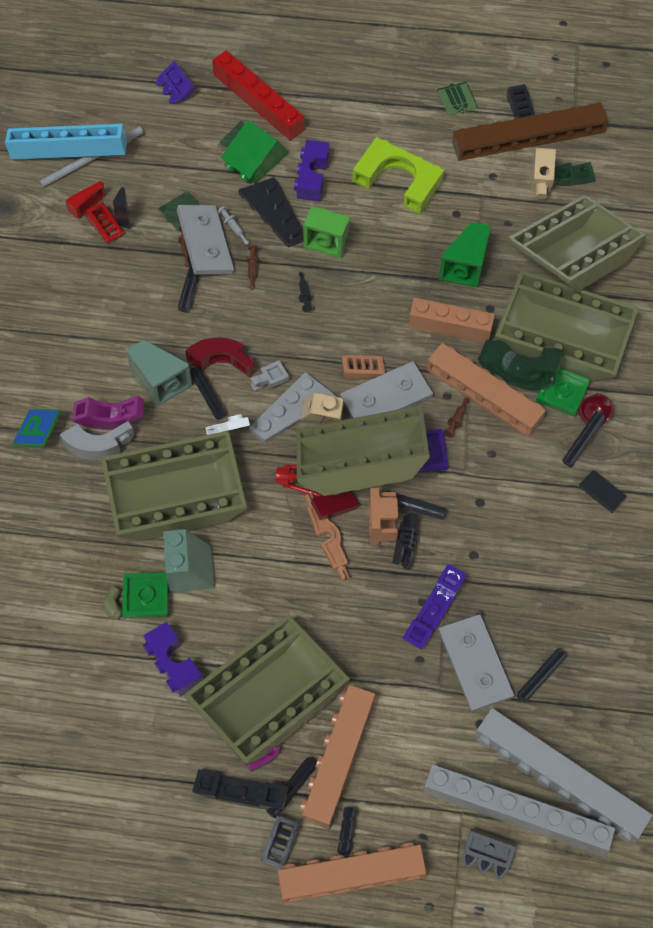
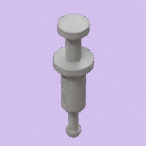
(230, 220)

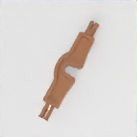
(331, 546)

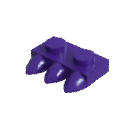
(176, 82)

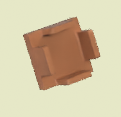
(382, 516)

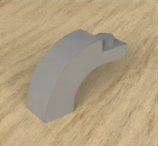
(96, 446)

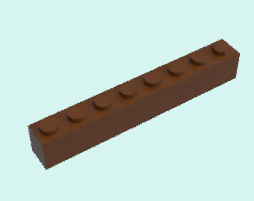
(529, 131)

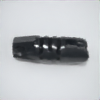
(406, 541)

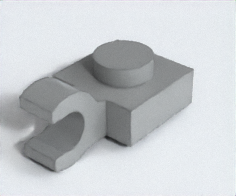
(272, 374)

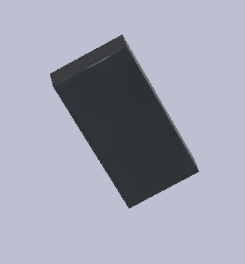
(602, 491)

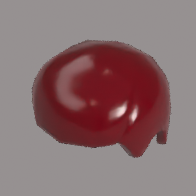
(595, 403)

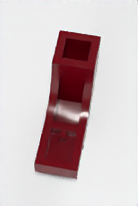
(220, 351)

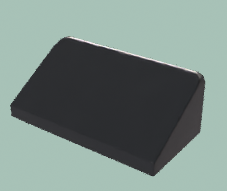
(121, 209)

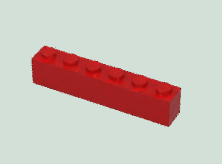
(258, 95)

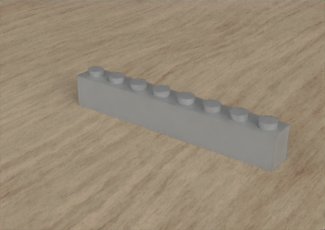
(563, 776)
(519, 810)

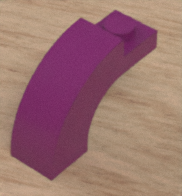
(107, 415)

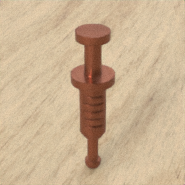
(185, 254)
(252, 260)
(454, 421)

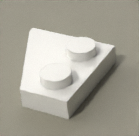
(234, 422)

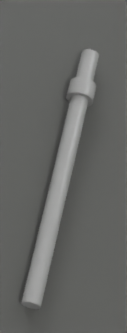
(83, 161)

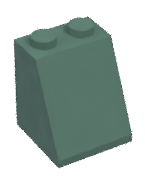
(158, 371)
(187, 562)

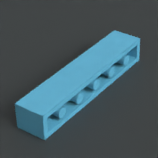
(66, 141)

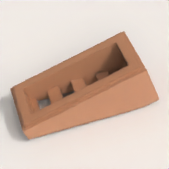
(350, 374)

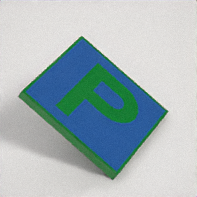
(36, 427)

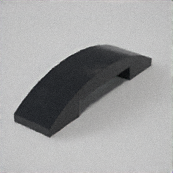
(240, 792)

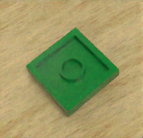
(565, 393)
(145, 595)

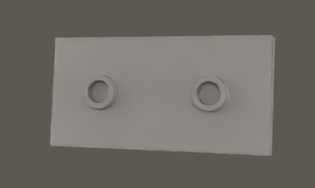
(205, 239)
(387, 392)
(475, 663)

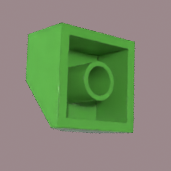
(326, 231)

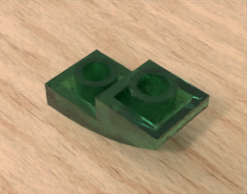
(574, 175)

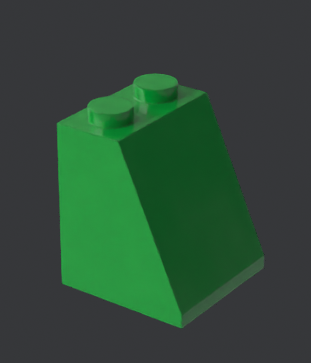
(253, 153)
(465, 256)

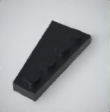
(274, 209)

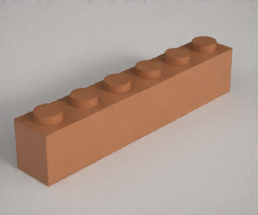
(485, 389)
(338, 757)
(351, 873)

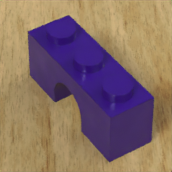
(314, 157)
(161, 643)

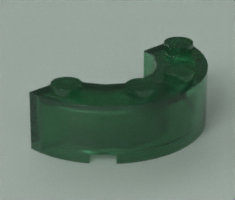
(520, 370)

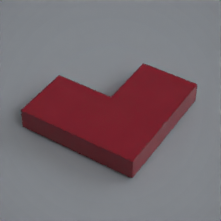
(334, 504)

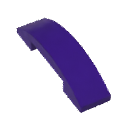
(435, 607)

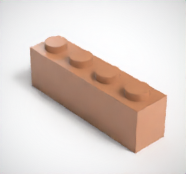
(450, 320)

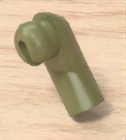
(110, 605)

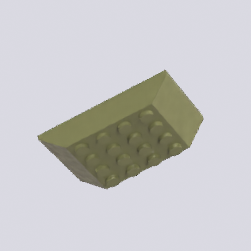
(578, 242)
(581, 323)
(362, 451)
(174, 486)
(267, 690)

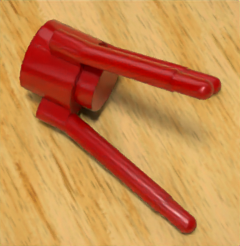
(286, 476)

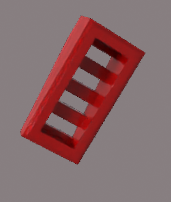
(85, 199)
(98, 209)

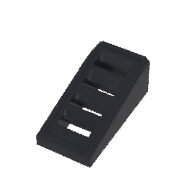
(520, 93)
(288, 822)

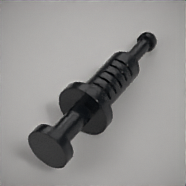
(304, 295)

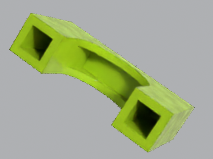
(384, 156)

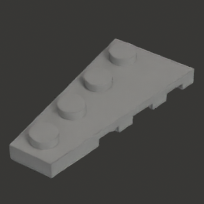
(286, 409)

